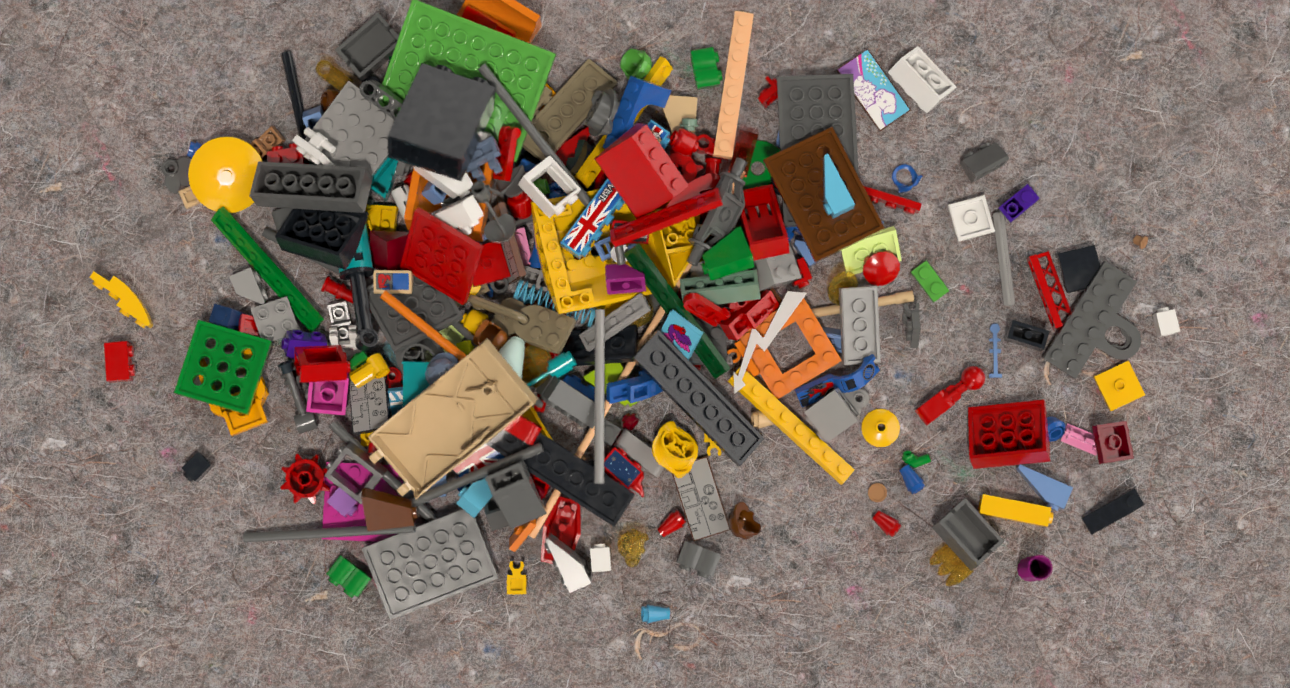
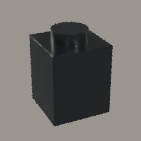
(197, 467)

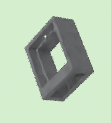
(362, 458)

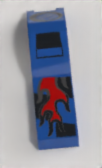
(823, 386)

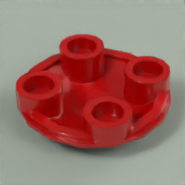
(881, 268)

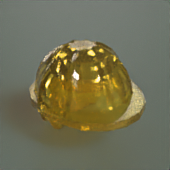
(842, 280)
(632, 546)

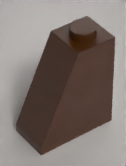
(387, 510)

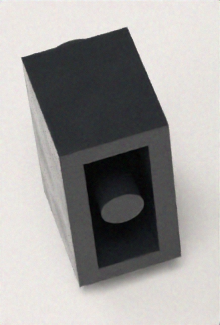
(1026, 335)

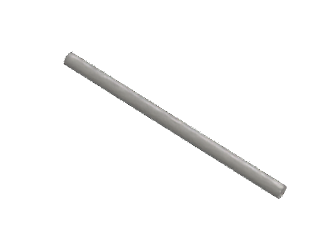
(599, 396)

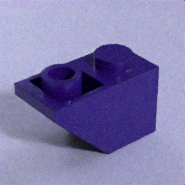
(1019, 203)

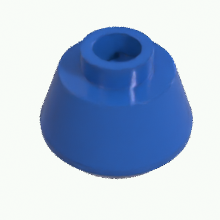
(1056, 428)

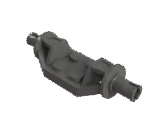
(722, 220)

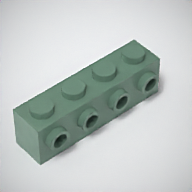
(728, 289)

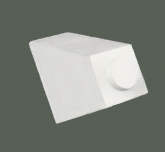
(448, 185)

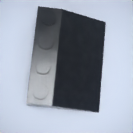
(322, 235)

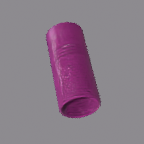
(1044, 564)

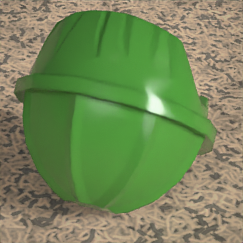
(636, 63)

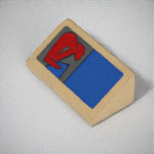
(393, 281)

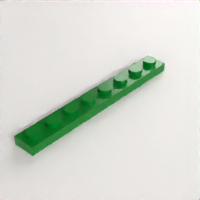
(267, 269)

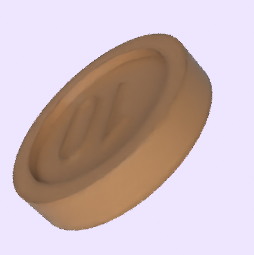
(877, 492)

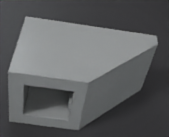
(247, 286)

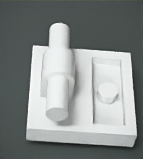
(313, 148)

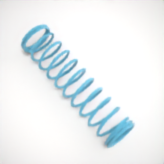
(517, 295)

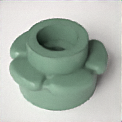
(689, 124)

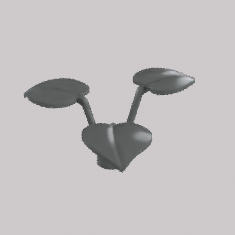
(504, 227)

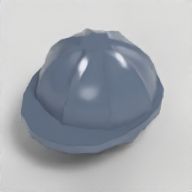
(439, 365)

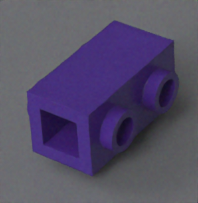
(301, 339)

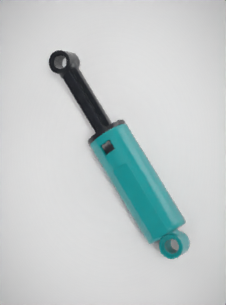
(356, 272)

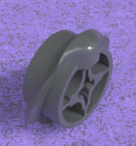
(602, 112)
(428, 346)

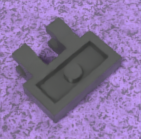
(913, 325)

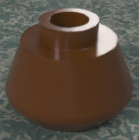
(327, 98)

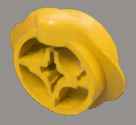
(673, 452)

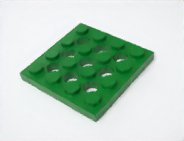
(198, 350)

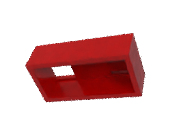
(766, 234)

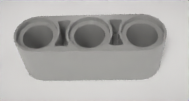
(639, 452)

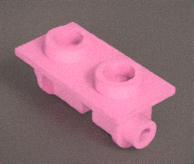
(1079, 438)

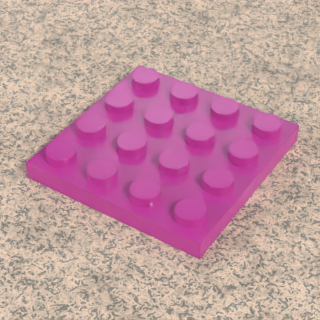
(359, 477)

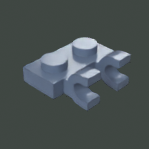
(485, 152)

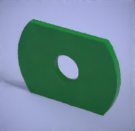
(762, 151)

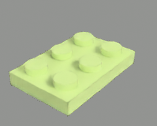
(854, 255)

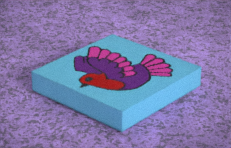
(681, 333)

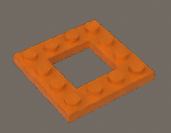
(822, 360)

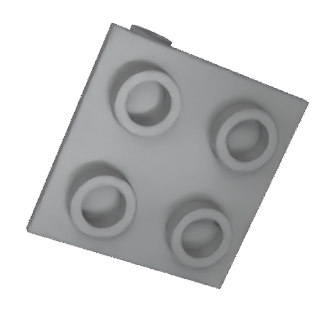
(274, 319)

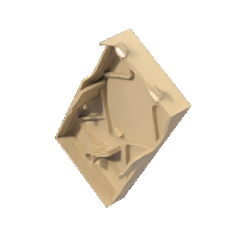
(452, 419)

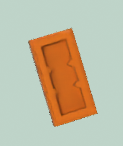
(520, 534)

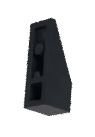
(1113, 511)

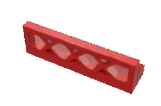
(1045, 291)

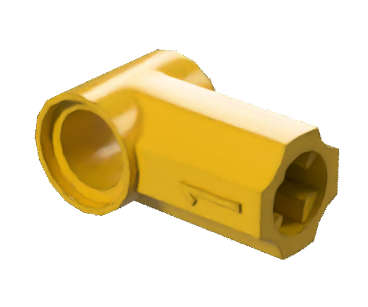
(373, 368)

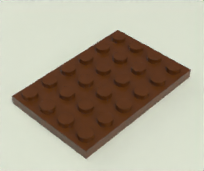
(800, 183)

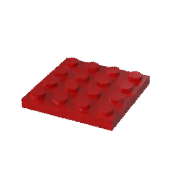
(441, 256)

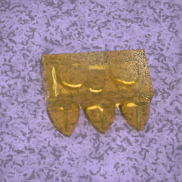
(950, 564)

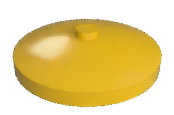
(224, 173)

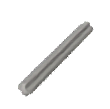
(1003, 259)

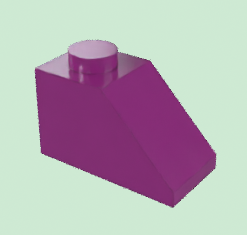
(624, 279)

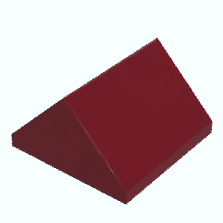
(387, 249)

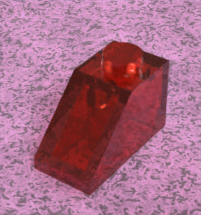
(744, 148)

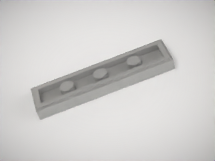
(618, 320)

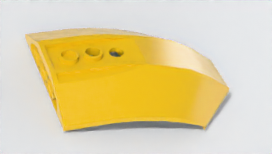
(582, 282)

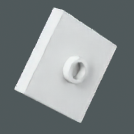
(971, 218)

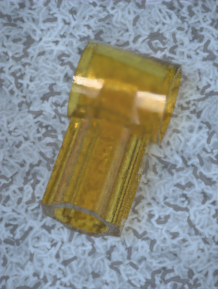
(334, 77)

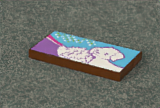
(875, 90)

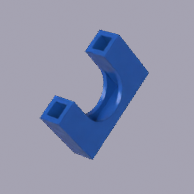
(635, 97)

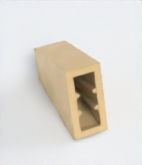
(678, 108)

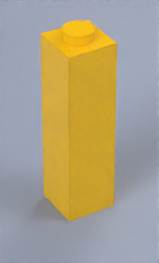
(1015, 510)

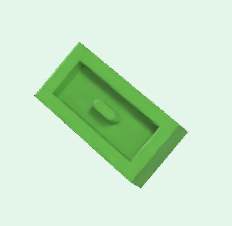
(929, 281)

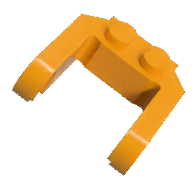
(237, 421)

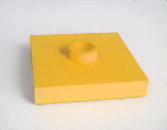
(1119, 386)

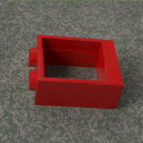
(321, 363)

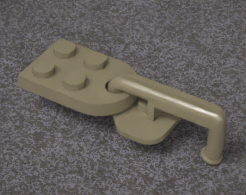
(531, 323)

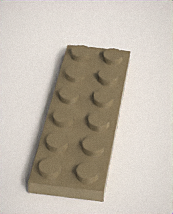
(568, 108)

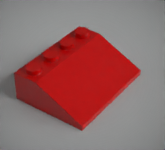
(641, 171)
(1008, 434)

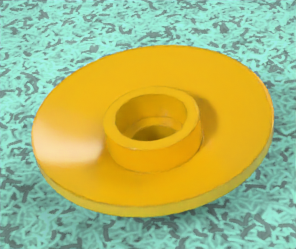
(870, 428)

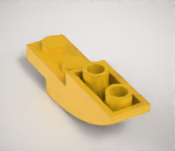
(128, 302)

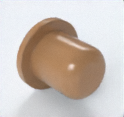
(1140, 241)

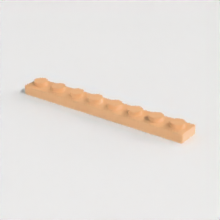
(733, 85)

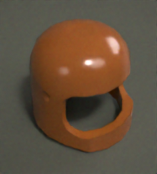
(492, 332)

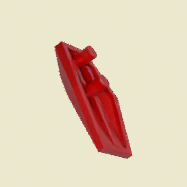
(563, 523)

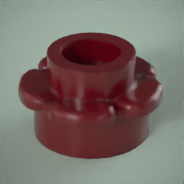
(630, 421)

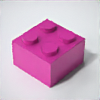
(328, 397)

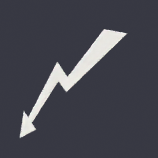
(787, 307)

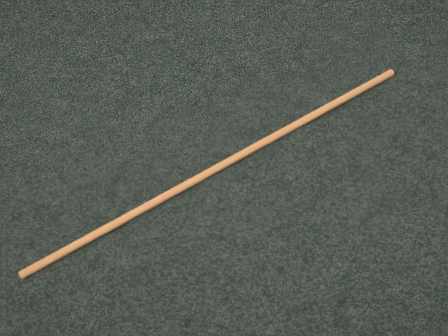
(624, 375)

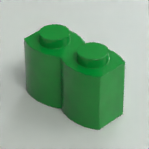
(705, 68)
(348, 576)

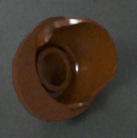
(743, 523)

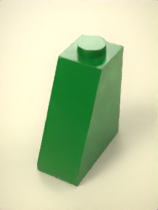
(728, 256)

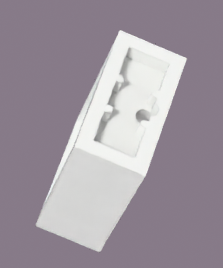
(560, 177)

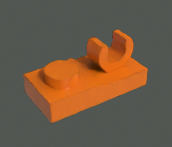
(740, 351)

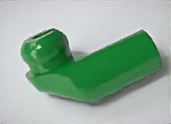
(915, 461)

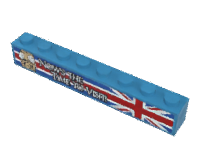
(601, 209)

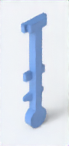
(995, 328)

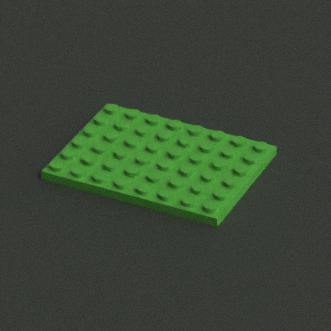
(464, 46)

